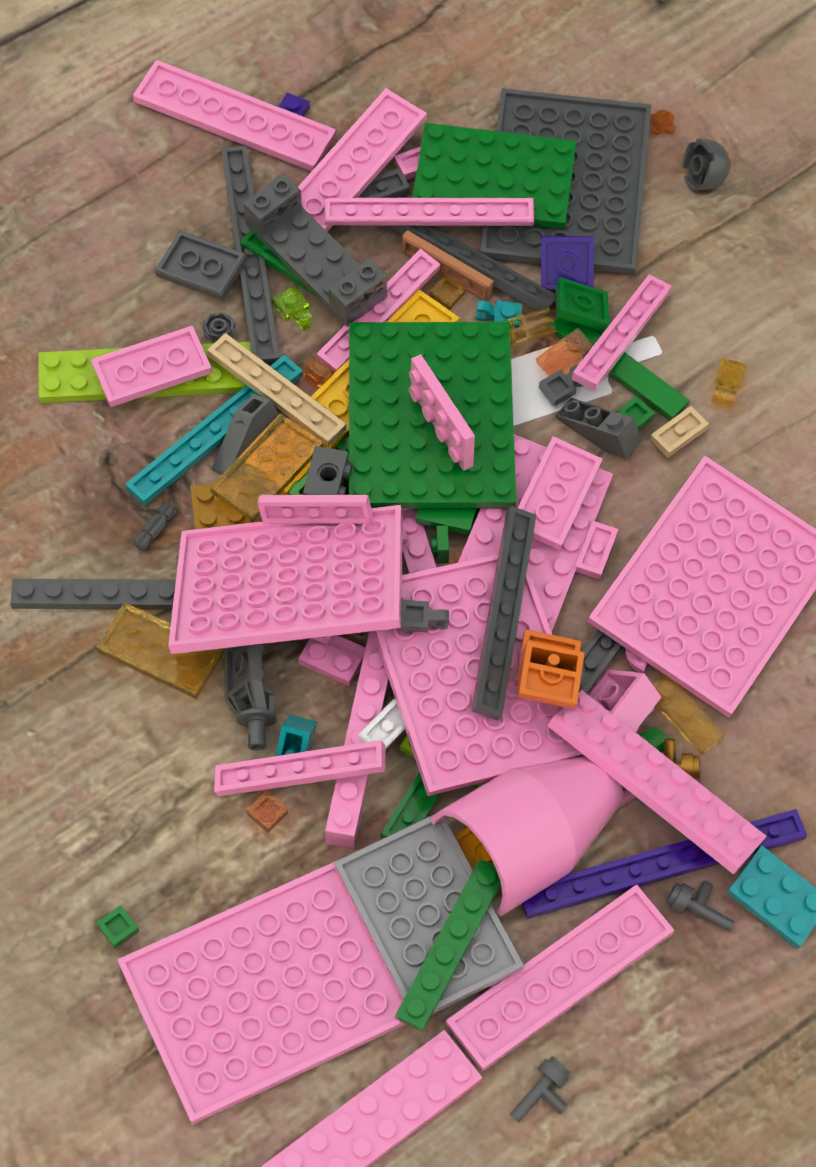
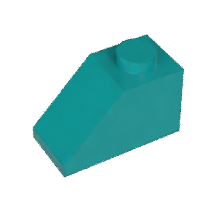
(296, 735)

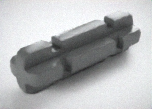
(153, 526)

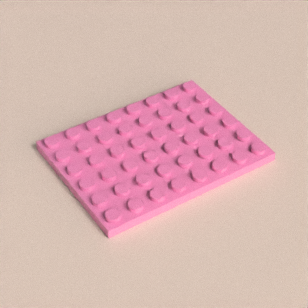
(286, 582)
(712, 586)
(437, 678)
(262, 992)

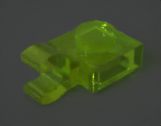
(293, 305)

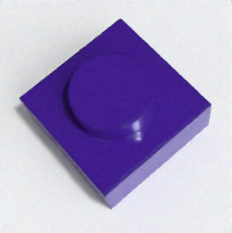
(295, 104)

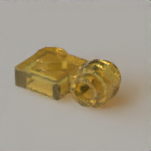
(729, 377)

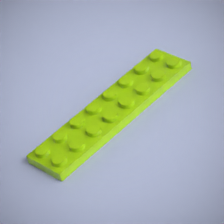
(71, 377)

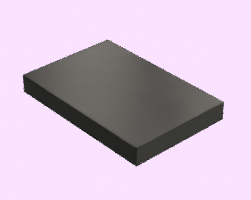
(201, 265)

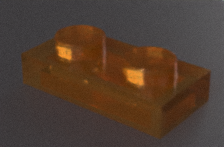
(565, 353)

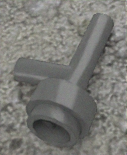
(681, 898)
(553, 1073)

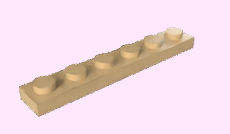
(278, 389)

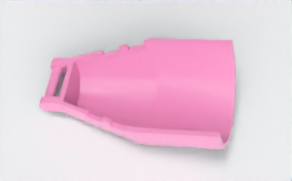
(538, 821)

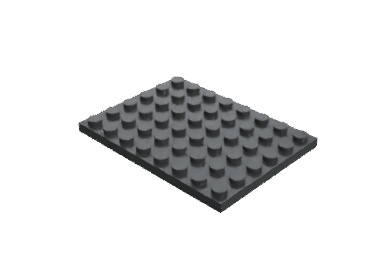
(604, 180)

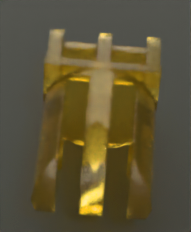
(530, 326)

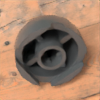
(706, 164)

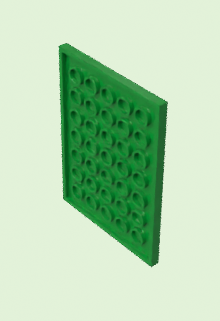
(393, 445)

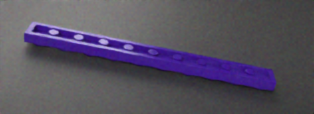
(650, 867)

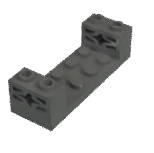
(312, 253)

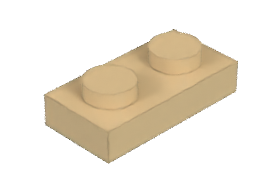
(679, 431)

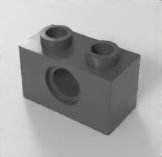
(327, 464)

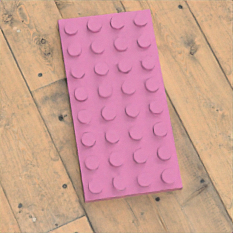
(548, 567)

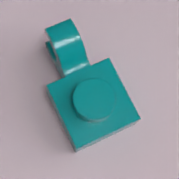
(498, 313)

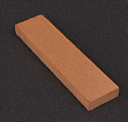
(469, 278)

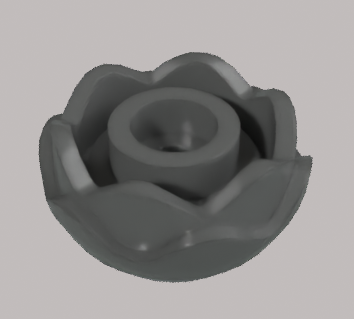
(215, 321)

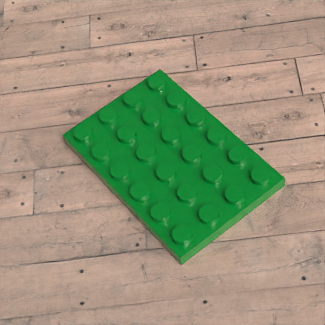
(497, 165)

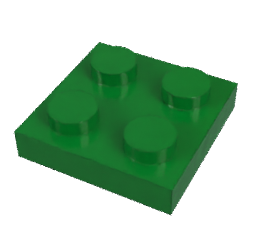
(582, 304)

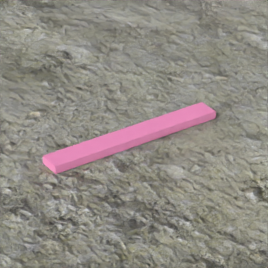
(429, 211)

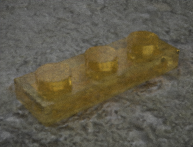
(686, 716)

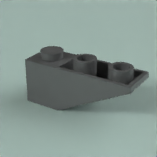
(602, 427)
(244, 428)

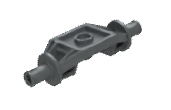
(245, 686)

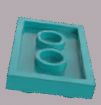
(776, 896)

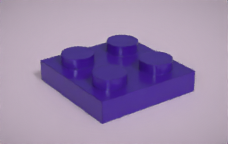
(567, 258)

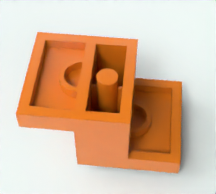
(549, 669)

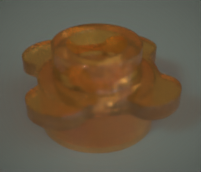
(662, 122)

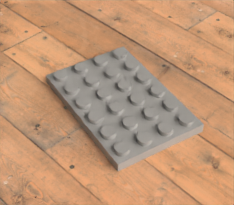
(404, 898)

